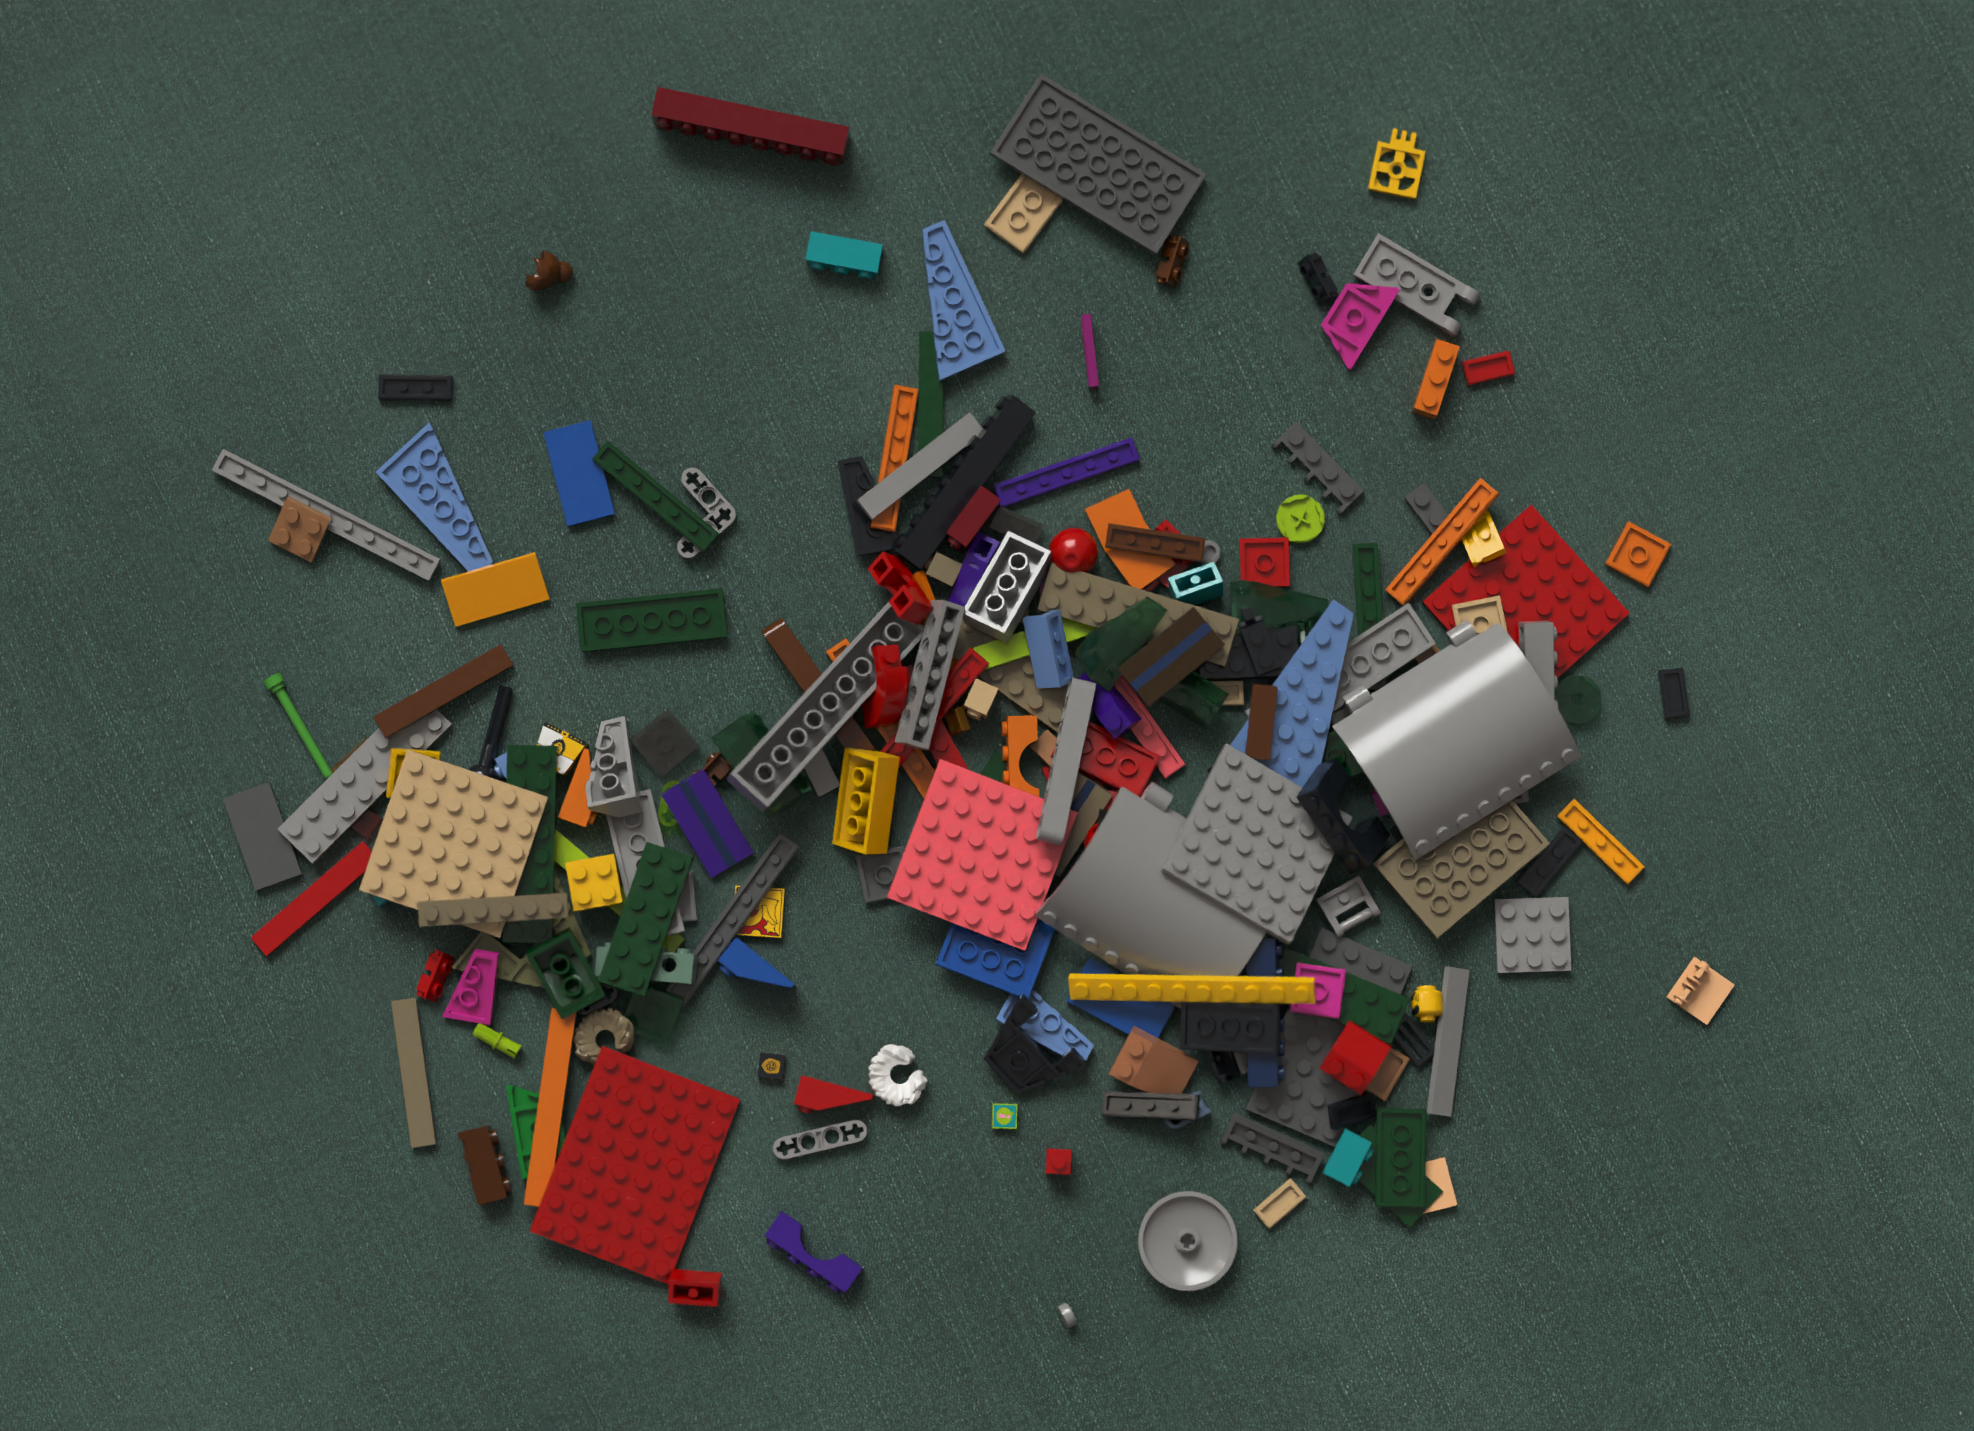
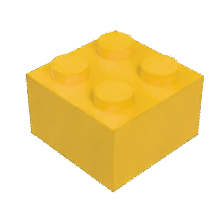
(594, 883)

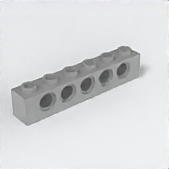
(929, 674)

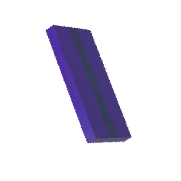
(707, 823)

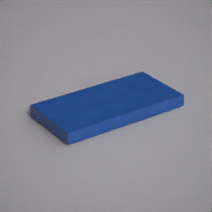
(578, 478)
(1123, 1015)

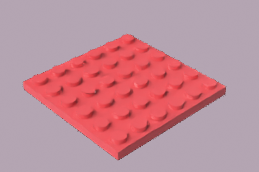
(978, 856)

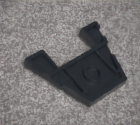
(1020, 1059)

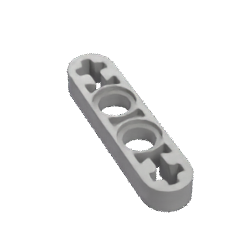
(820, 1141)

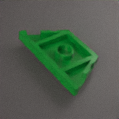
(523, 1112)

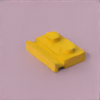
(1483, 541)

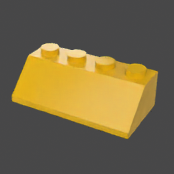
(865, 801)

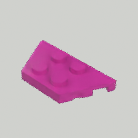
(1356, 317)

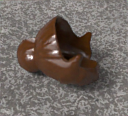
(548, 271)

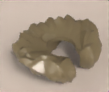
(597, 1021)

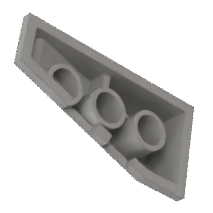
(613, 775)

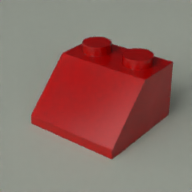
(1355, 1057)

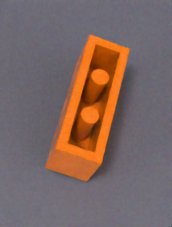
(1435, 379)

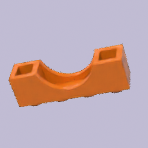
(1018, 734)

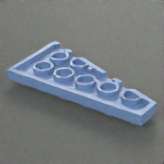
(959, 317)
(429, 488)

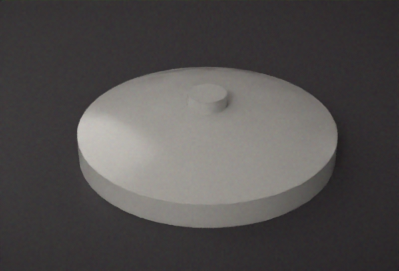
(1187, 1240)

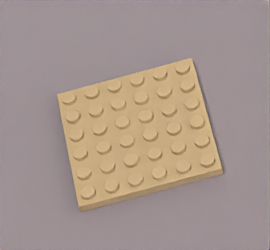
(452, 837)

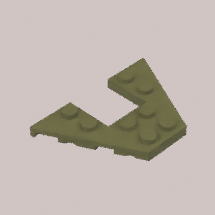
(509, 965)

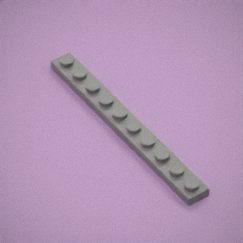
(342, 522)

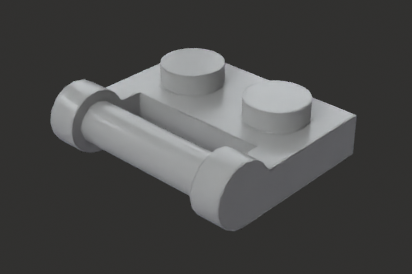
(1343, 899)

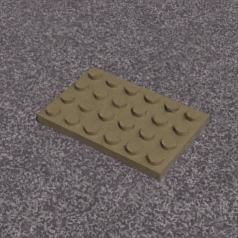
(1463, 869)

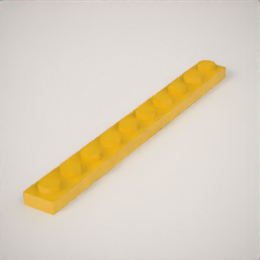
(1192, 988)

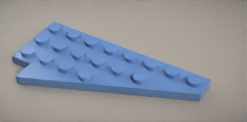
(1306, 698)

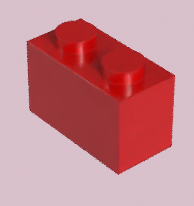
(695, 1287)

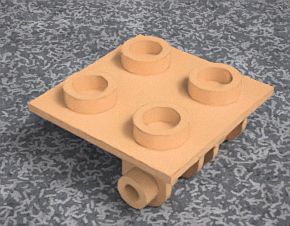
(1700, 990)

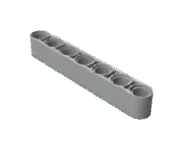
(1065, 761)

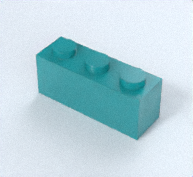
(844, 255)

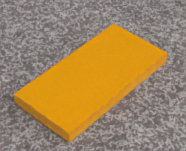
(495, 589)

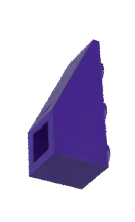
(973, 568)

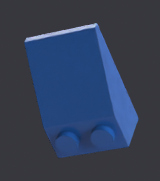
(747, 964)

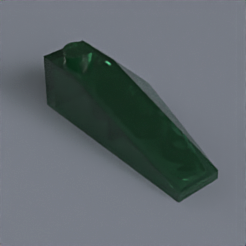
(1118, 641)

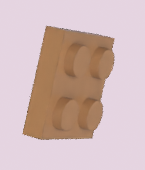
(300, 529)

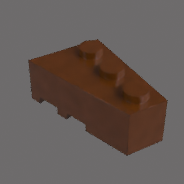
(485, 1164)

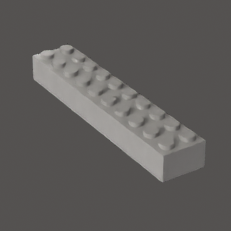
(821, 711)

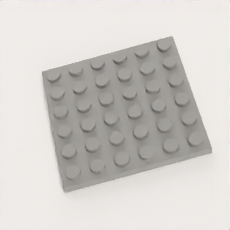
(1251, 845)

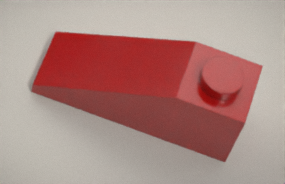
(824, 1095)

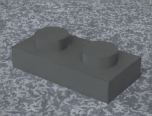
(1426, 507)

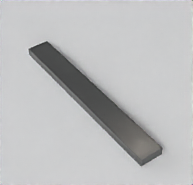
(738, 912)

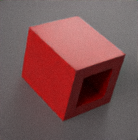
(1058, 1161)

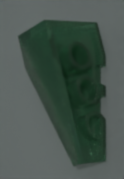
(1274, 604)

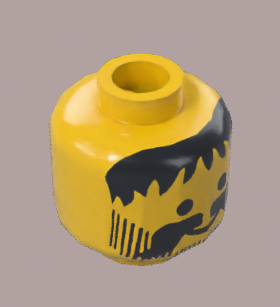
(1426, 1003)

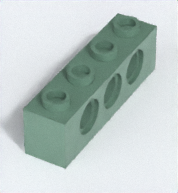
(683, 973)

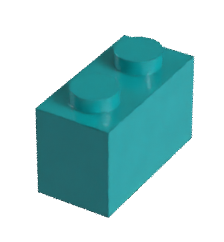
(1196, 585)
(1347, 1158)

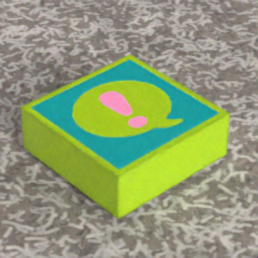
(1004, 1116)

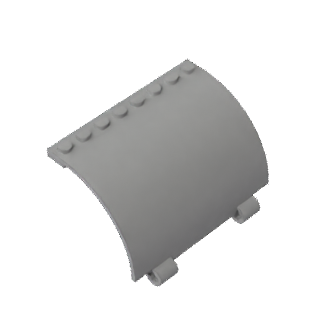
(1456, 736)
(1135, 913)

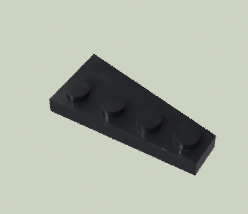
(855, 483)

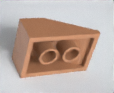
(1152, 1064)

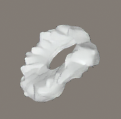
(882, 1083)

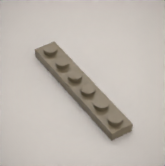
(493, 909)

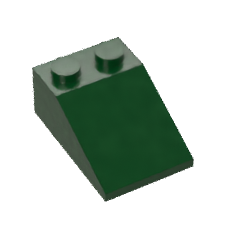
(565, 973)

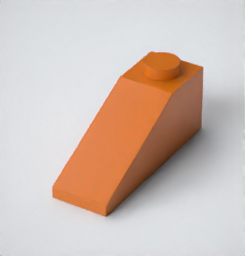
(575, 804)

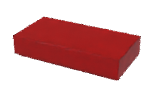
(1488, 368)

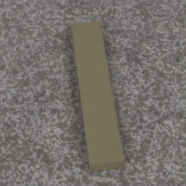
(413, 1072)

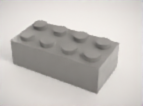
(1007, 587)

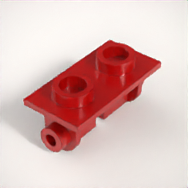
(440, 966)

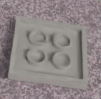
(1532, 935)

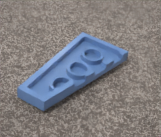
(1048, 1027)

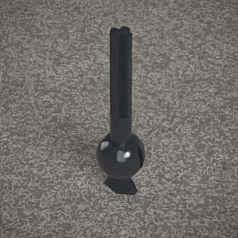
(493, 734)

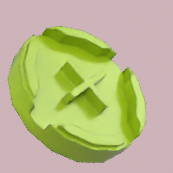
(1300, 519)

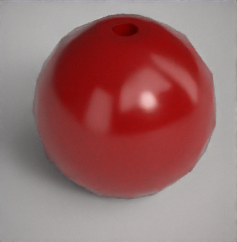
(1074, 550)

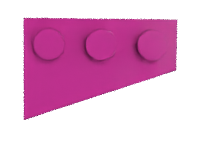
(476, 989)

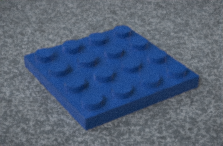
(994, 961)

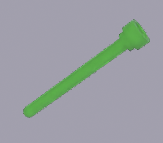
(276, 685)

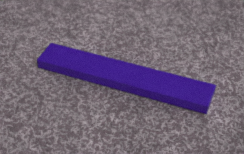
(1067, 472)

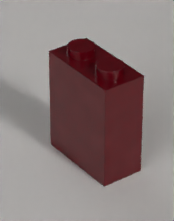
(972, 519)

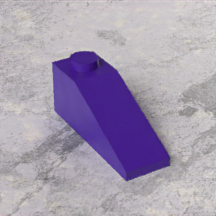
(1113, 709)

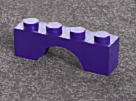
(786, 1233)

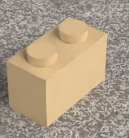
(980, 700)

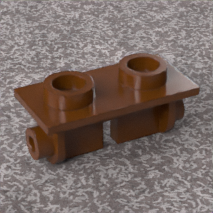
(1177, 251)
(716, 766)

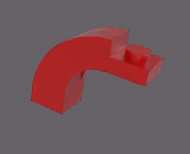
(890, 689)

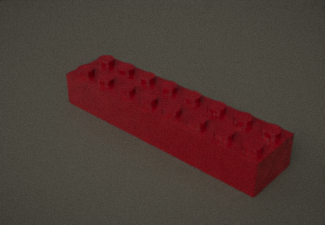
(750, 126)

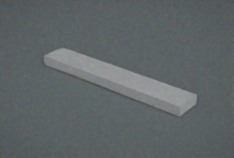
(919, 466)
(1448, 1042)

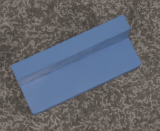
(1048, 649)

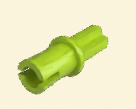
(496, 1040)

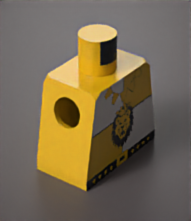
(568, 746)

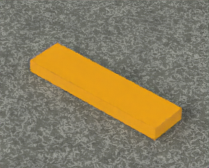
(1600, 841)

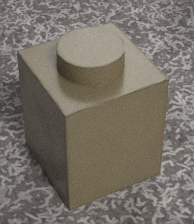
(942, 569)

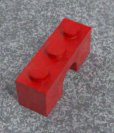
(908, 599)

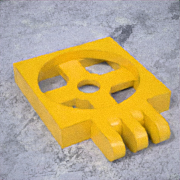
(1401, 147)

